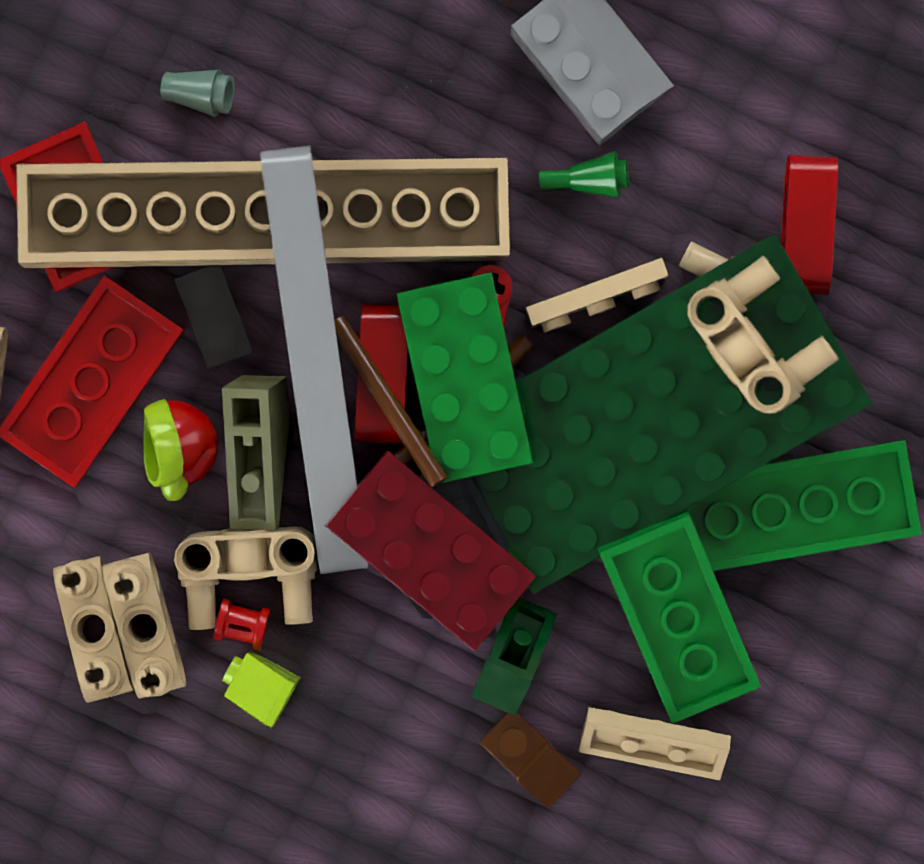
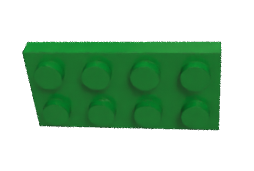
(465, 377)
(679, 617)

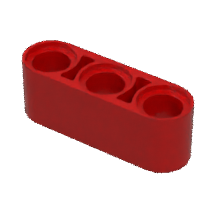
(810, 218)
(387, 345)

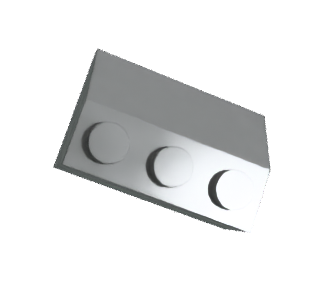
(591, 62)

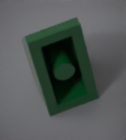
(514, 656)

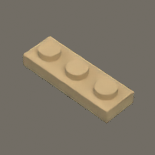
(597, 296)
(654, 743)

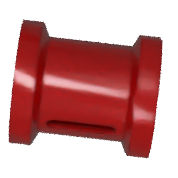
(242, 624)

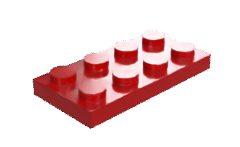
(90, 382)

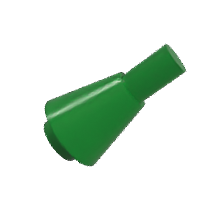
(597, 176)

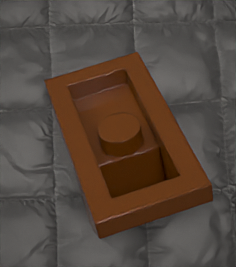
(530, 758)

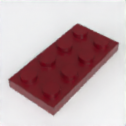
(430, 551)

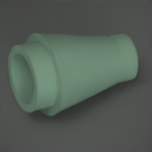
(200, 90)

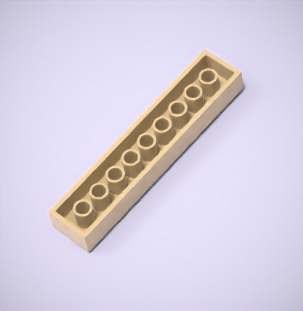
(221, 212)

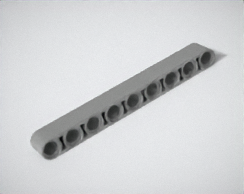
(311, 345)

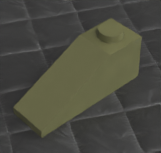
(255, 449)

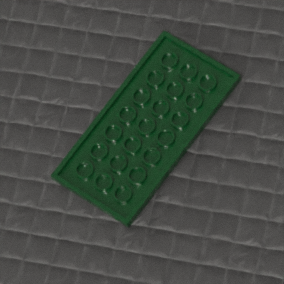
(654, 423)

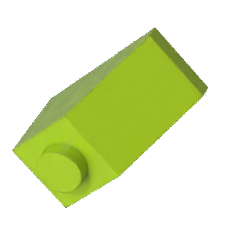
(259, 686)

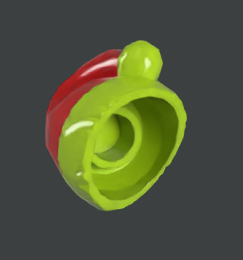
(177, 446)

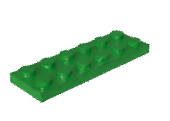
(809, 507)

